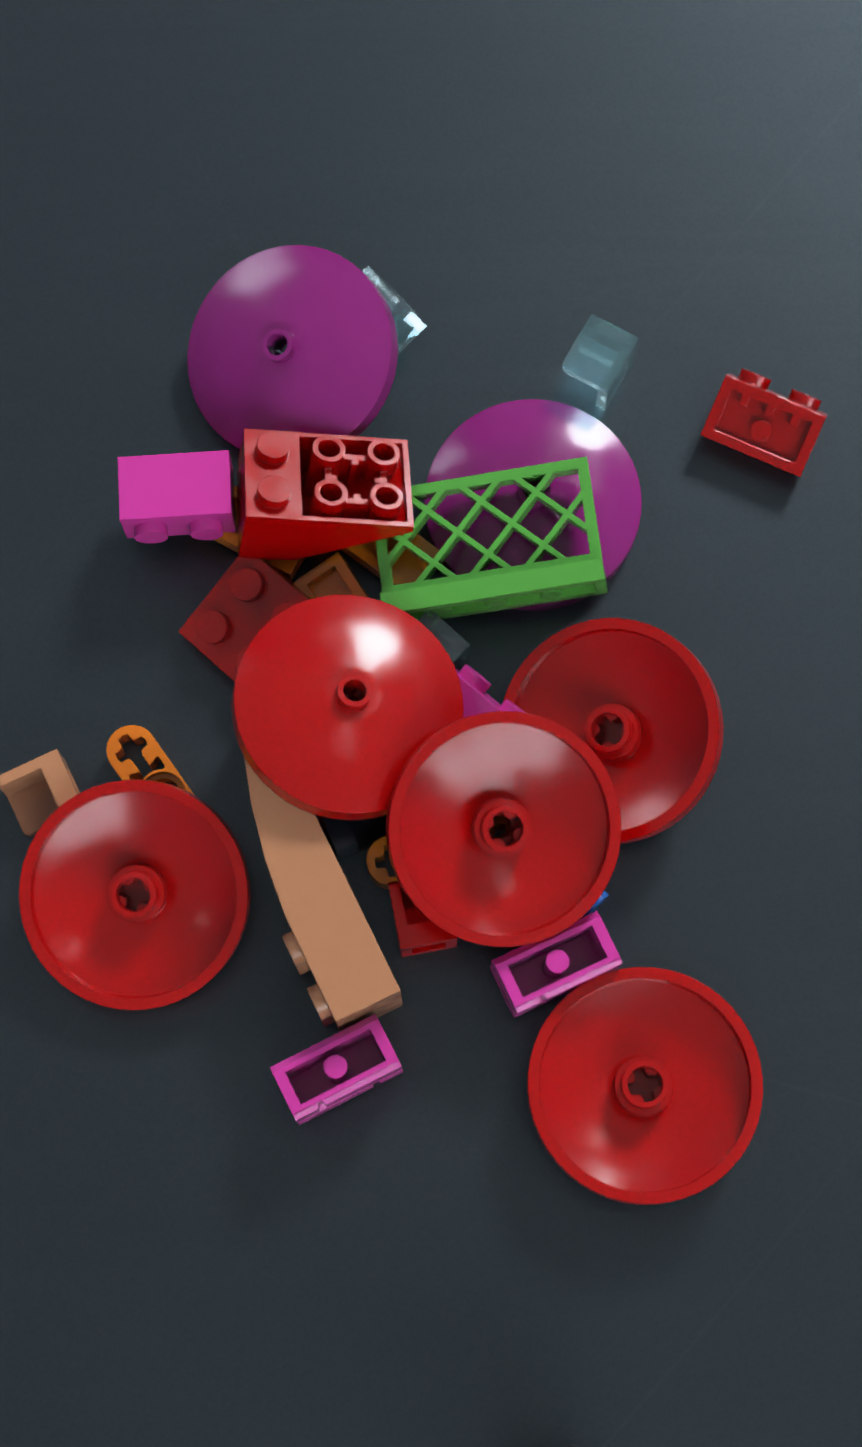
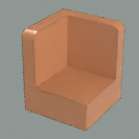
(38, 789)

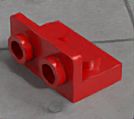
(764, 422)

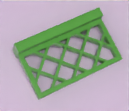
(508, 585)

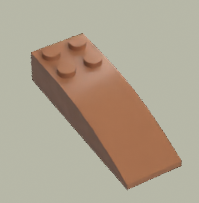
(323, 914)

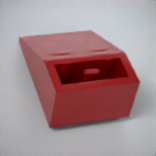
(319, 492)

